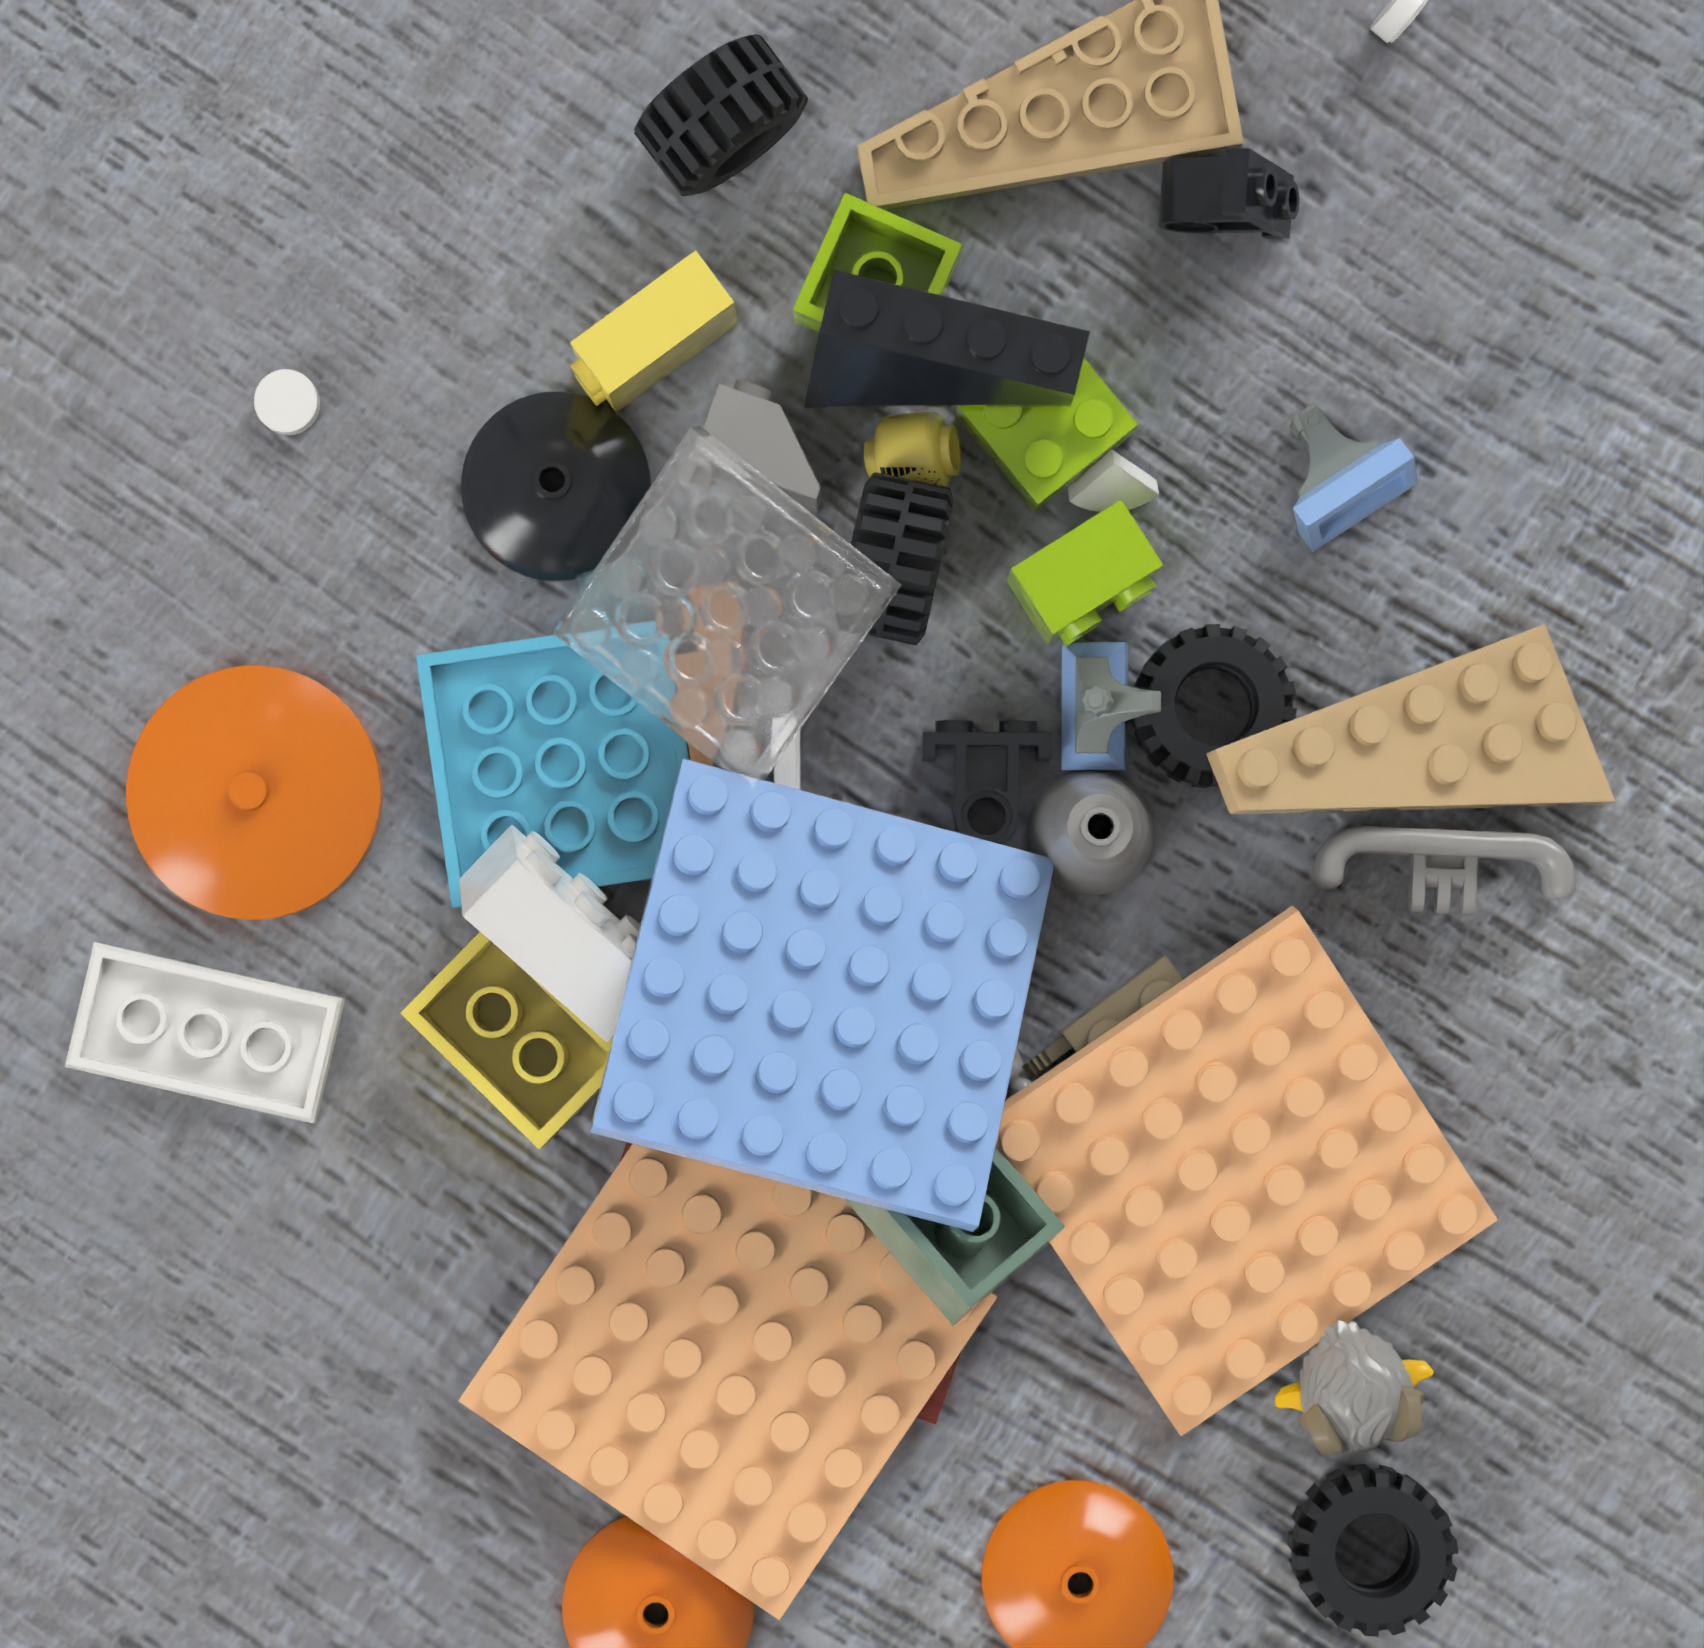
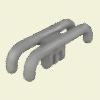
(1446, 861)

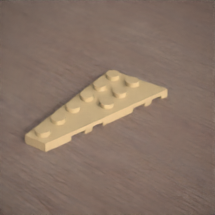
(1095, 101)
(1448, 737)

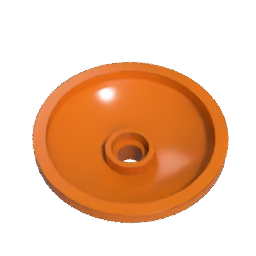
(1069, 1531)
(630, 1568)

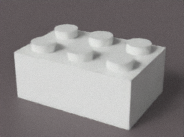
(552, 926)

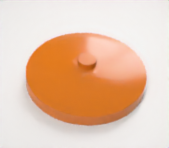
(254, 792)

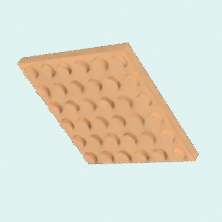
(1239, 1170)
(721, 1365)

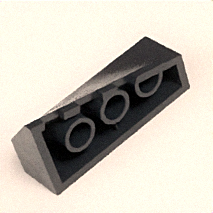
(932, 350)

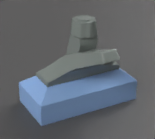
(1345, 478)
(1099, 706)

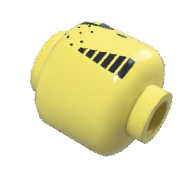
(914, 448)

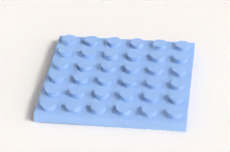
(825, 996)

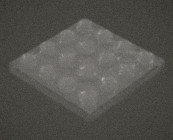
(725, 607)

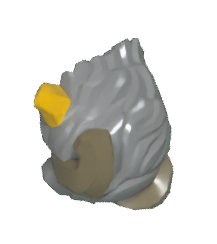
(1356, 1391)

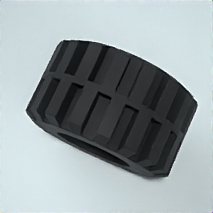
(720, 115)
(904, 533)
(1199, 650)
(1405, 1593)

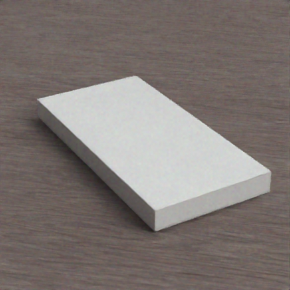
(205, 1032)

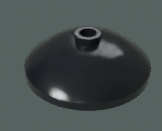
(563, 530)

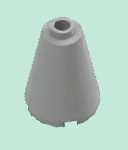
(1061, 831)

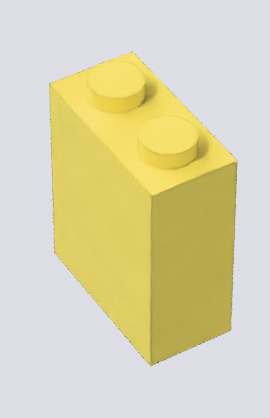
(652, 333)

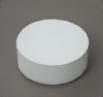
(1396, 18)
(287, 402)

